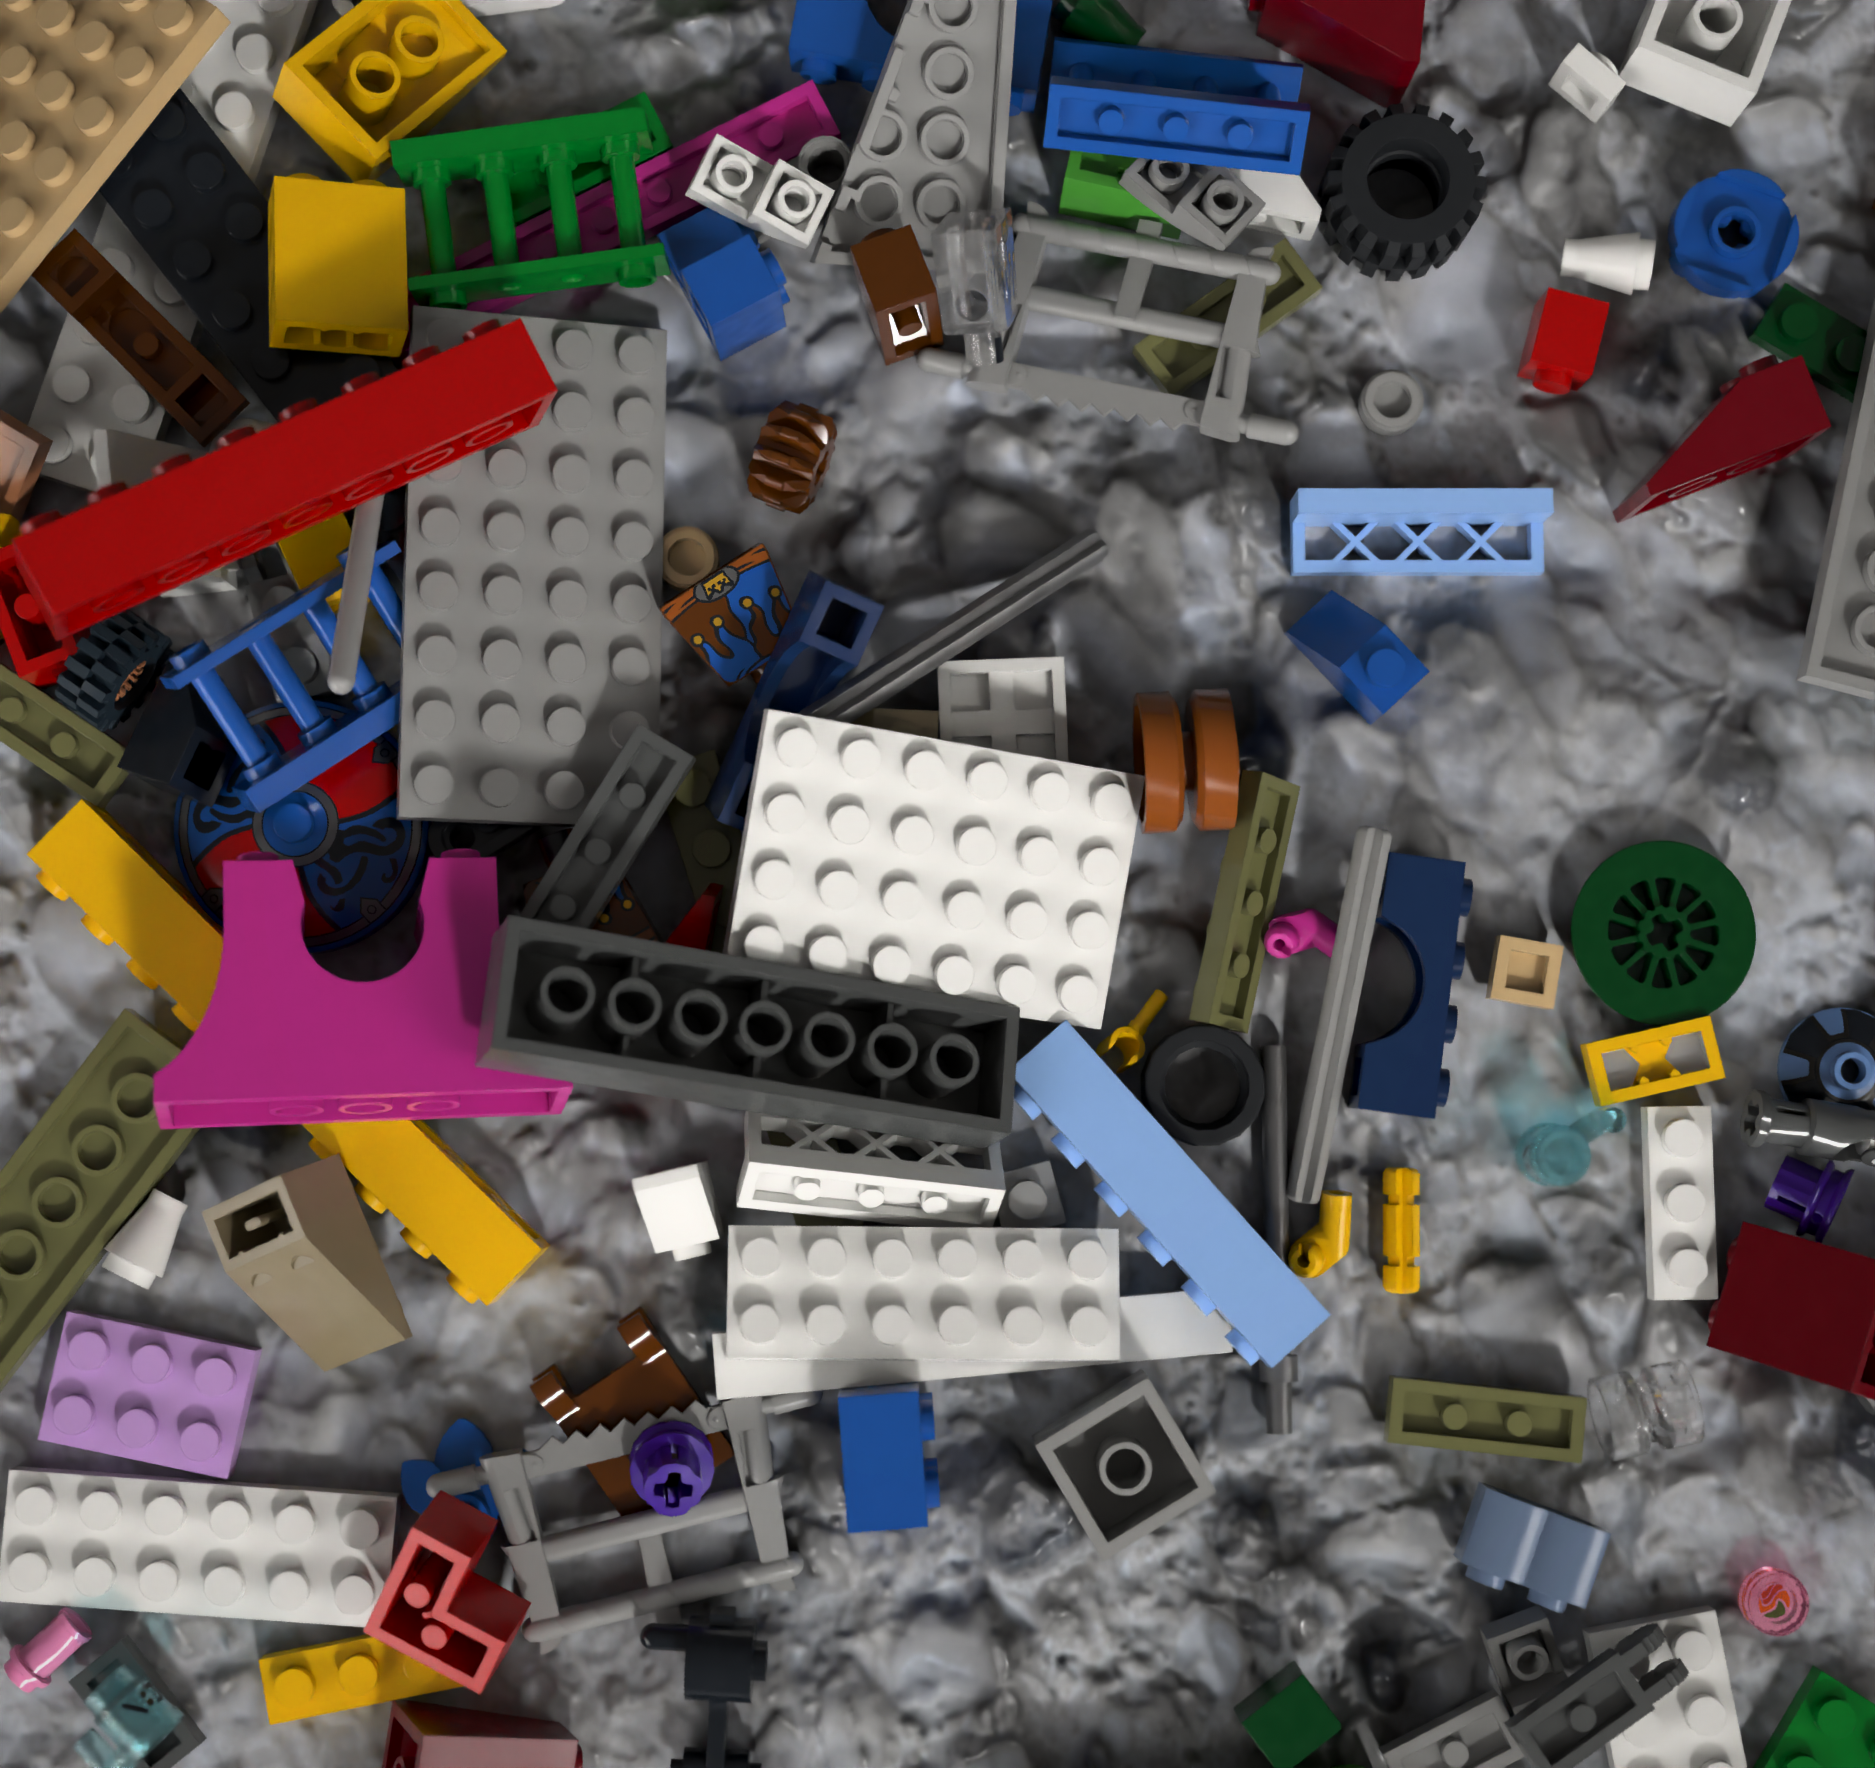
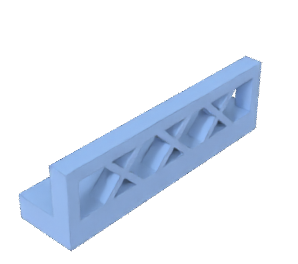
(1419, 508)

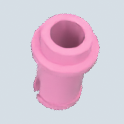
(35, 1662)

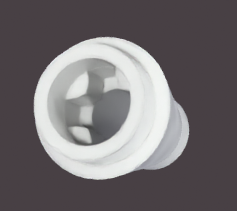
(1610, 261)
(146, 1240)

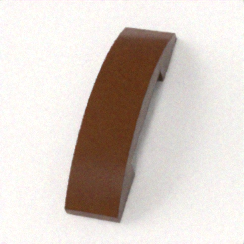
(140, 338)

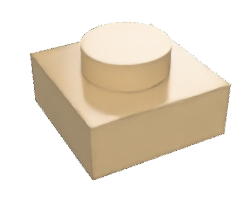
(1524, 972)

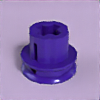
(1808, 1195)
(653, 1460)

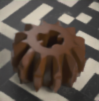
(792, 457)

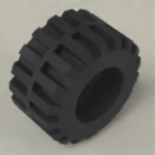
(1417, 146)

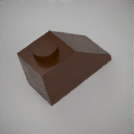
(897, 293)

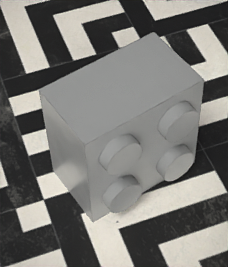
(1123, 1464)

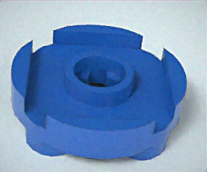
(1764, 218)

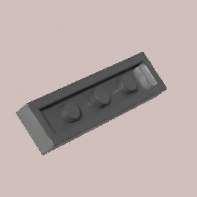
(610, 831)

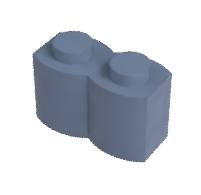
(1531, 1547)

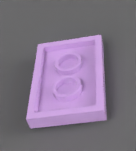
(149, 1394)

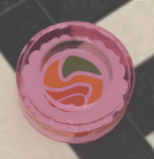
(1773, 1601)

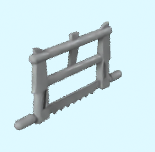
(1237, 339)
(530, 1552)

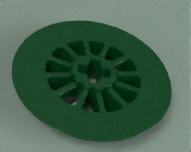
(1728, 917)

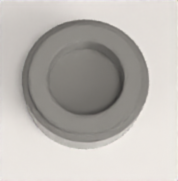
(1390, 402)

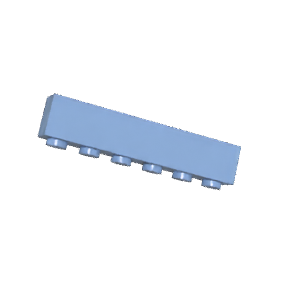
(1168, 1196)

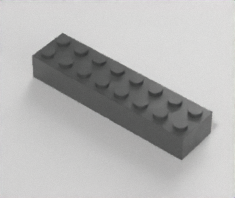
(746, 1034)

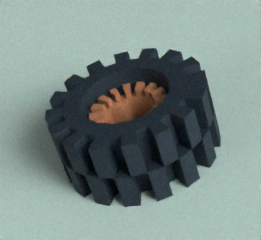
(113, 669)

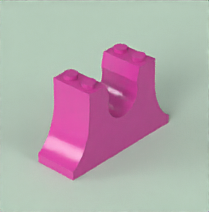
(317, 1048)

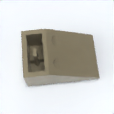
(310, 1262)

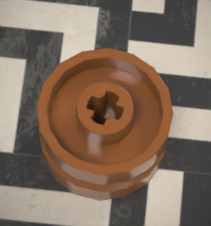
(1192, 761)

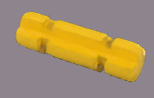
(1401, 1230)

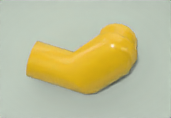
(1325, 1241)

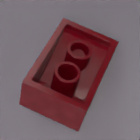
(1753, 424)

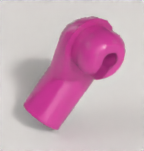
(1300, 932)

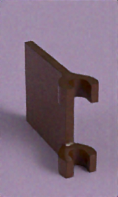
(640, 1385)

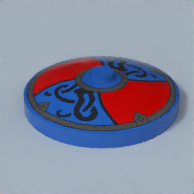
(337, 828)

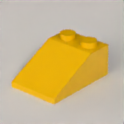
(384, 77)

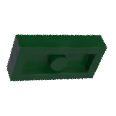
(1826, 340)

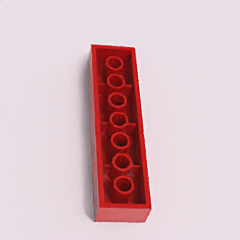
(283, 477)

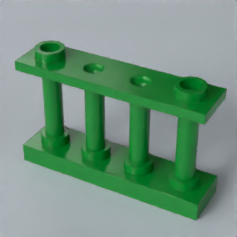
(554, 149)

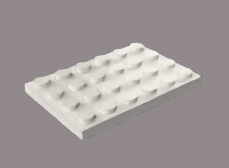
(934, 866)

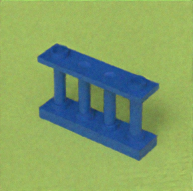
(1176, 106)
(321, 739)

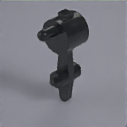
(719, 1668)

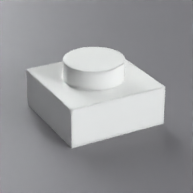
(1587, 82)

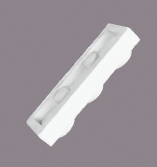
(1679, 1203)

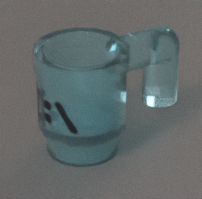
(1560, 1153)
(131, 1715)

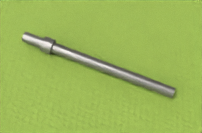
(1276, 1223)

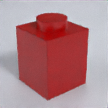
(1562, 341)

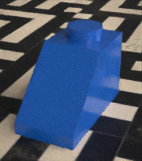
(1357, 655)

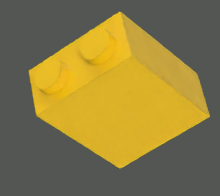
(337, 266)

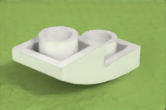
(758, 194)

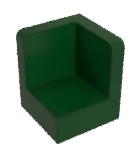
(1287, 1717)

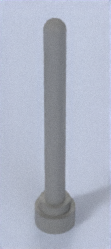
(354, 596)

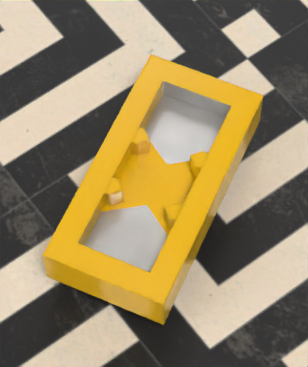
(1652, 1061)

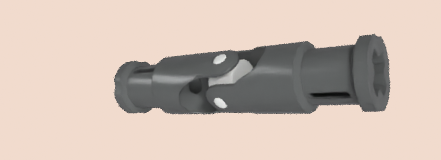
(1810, 1127)

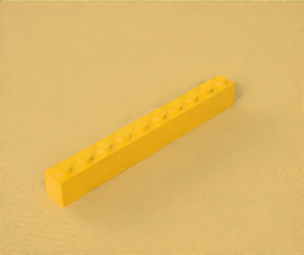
(180, 948)

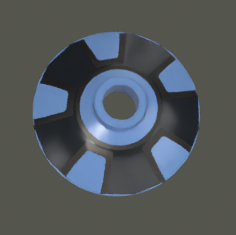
(1815, 1052)

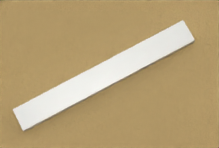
(1150, 1329)

